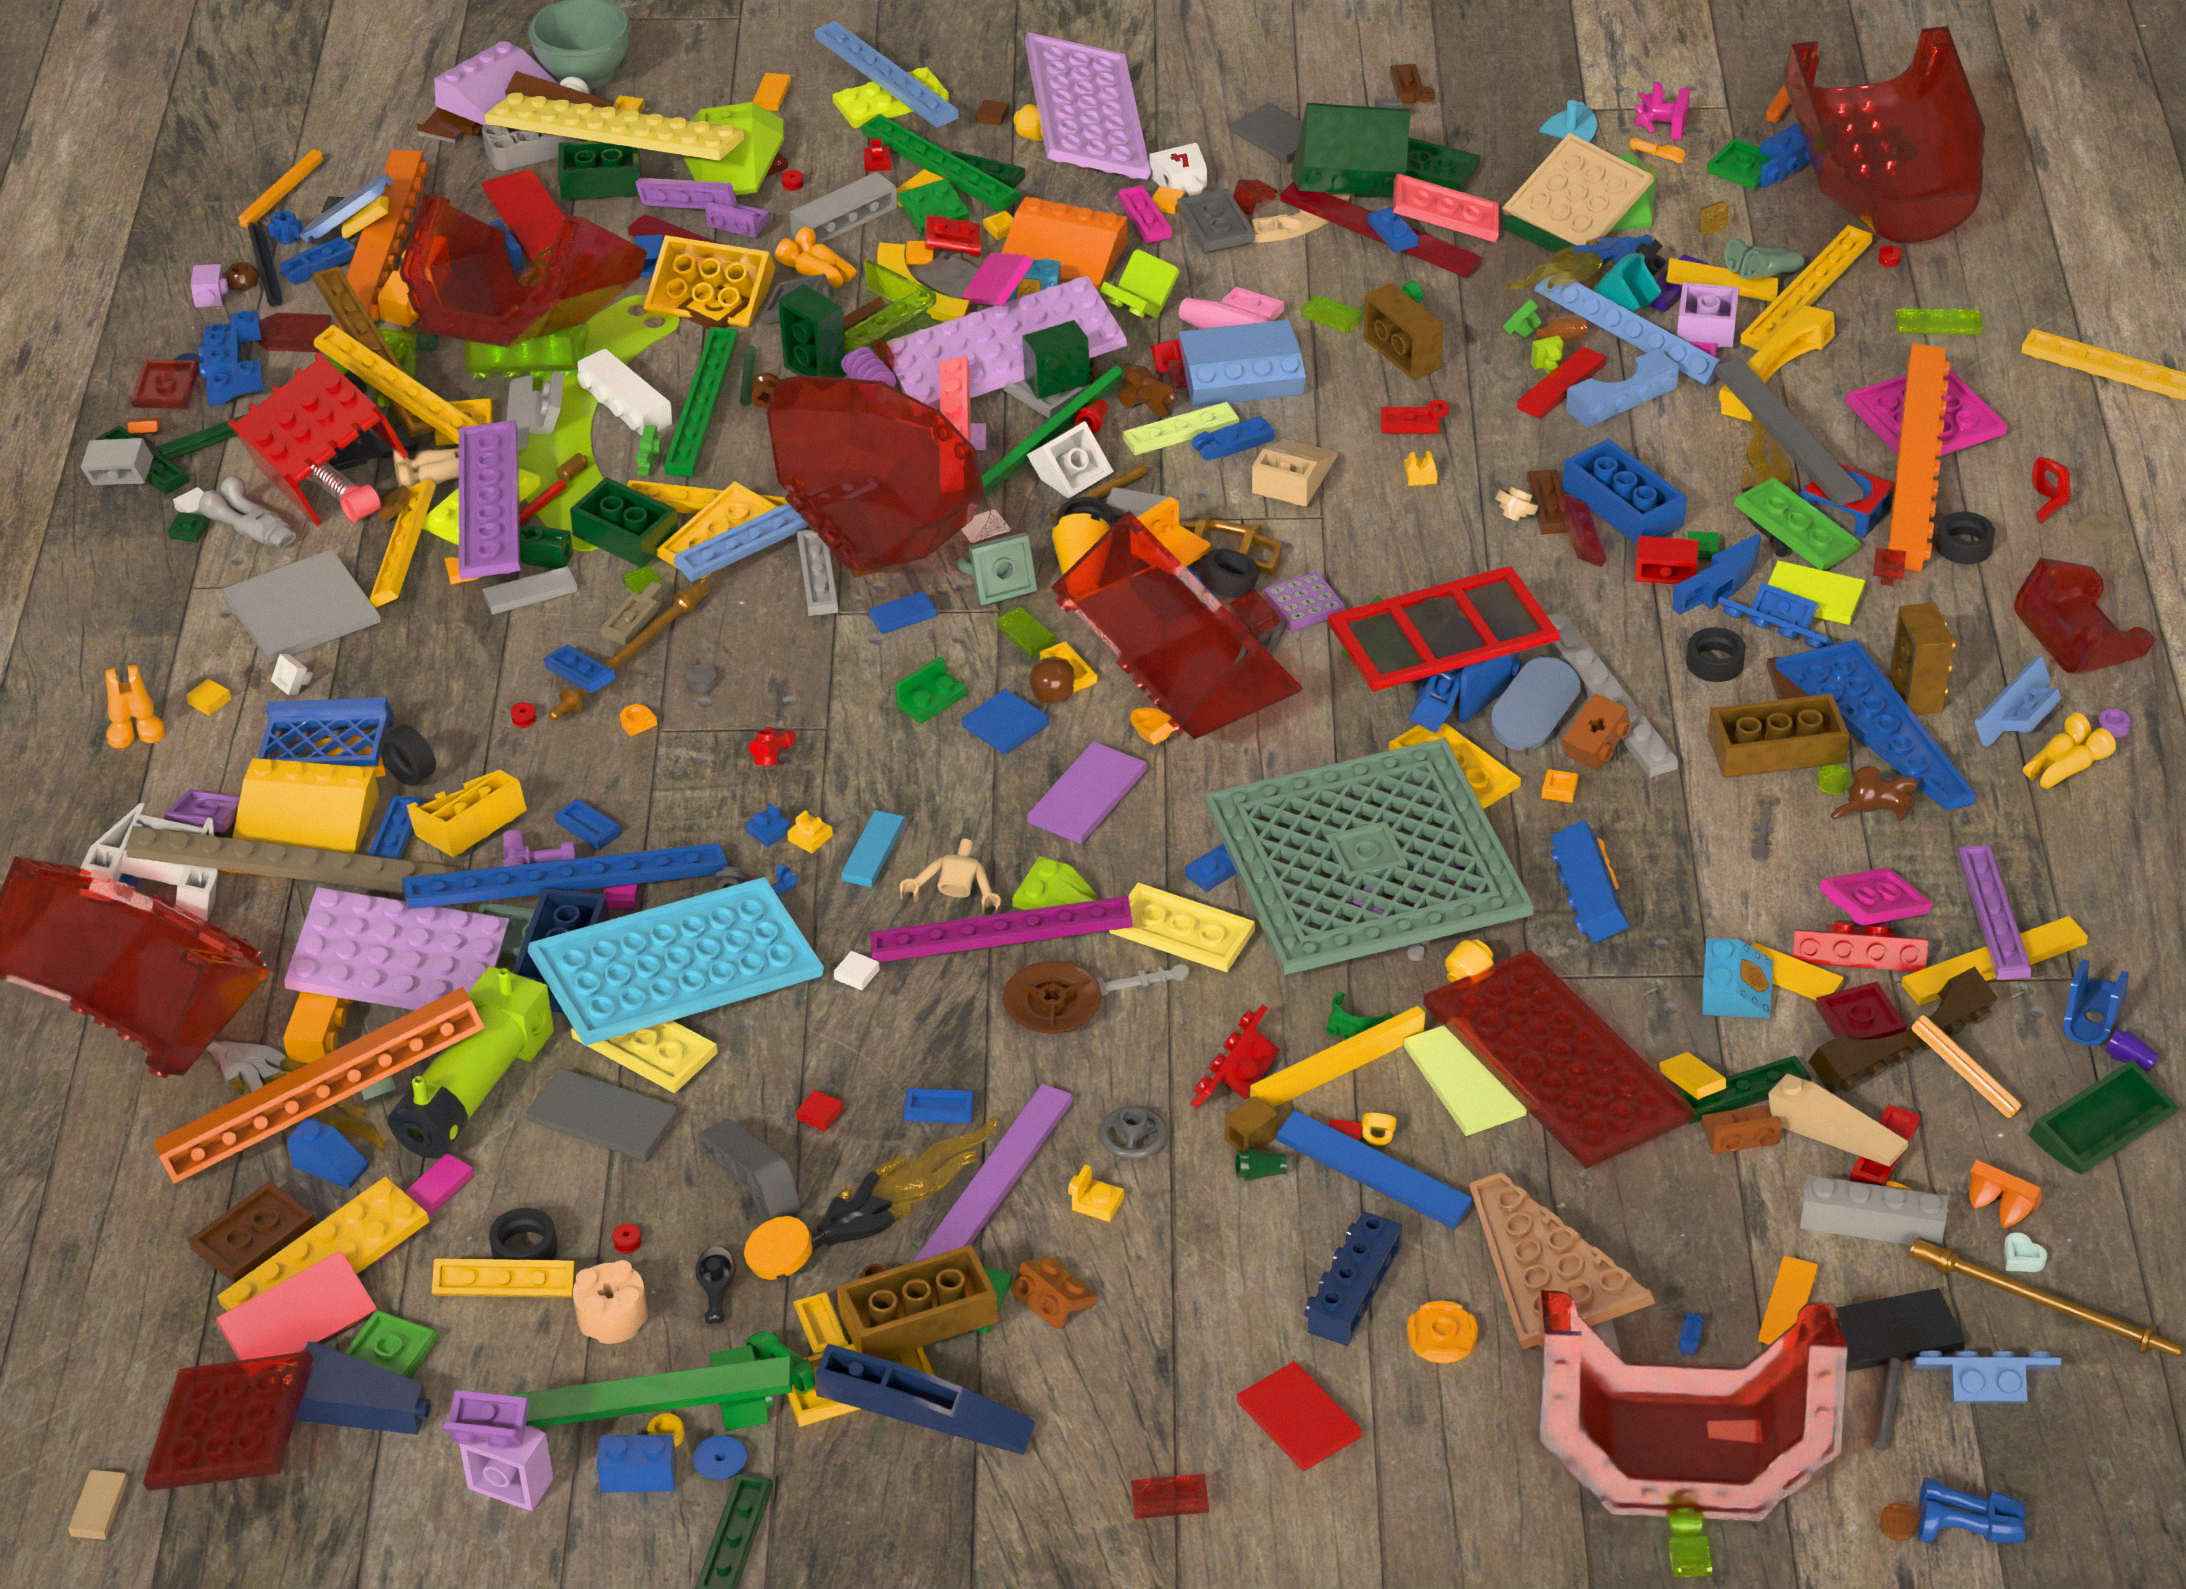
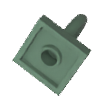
(1000, 568)

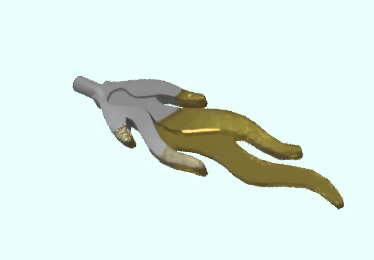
(253, 1066)

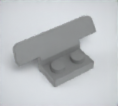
(534, 410)

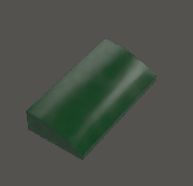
(2103, 1118)

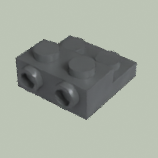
(817, 283)

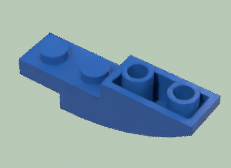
(1727, 574)

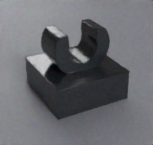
(1653, 261)

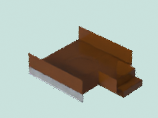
(447, 126)

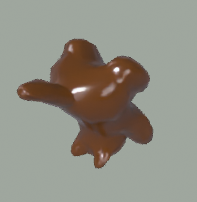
(1145, 388)
(1873, 793)

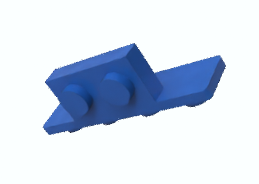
(1787, 155)
(1781, 610)

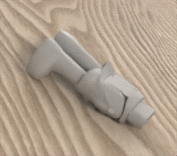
(258, 521)

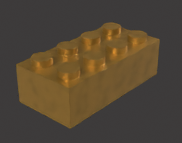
(1778, 735)
(918, 1303)

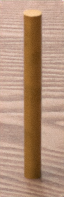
(1106, 488)

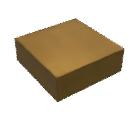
(394, 503)

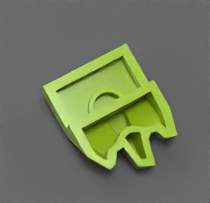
(1051, 885)

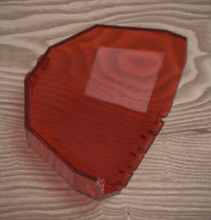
(871, 468)

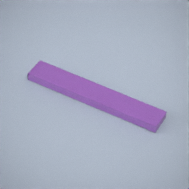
(1994, 912)

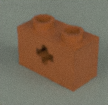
(1596, 732)

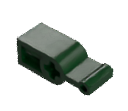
(545, 546)

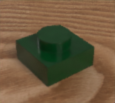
(188, 527)

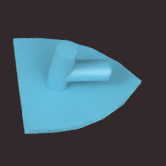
(1576, 119)

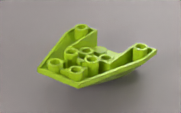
(751, 158)

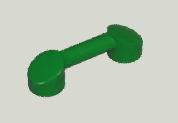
(766, 1345)

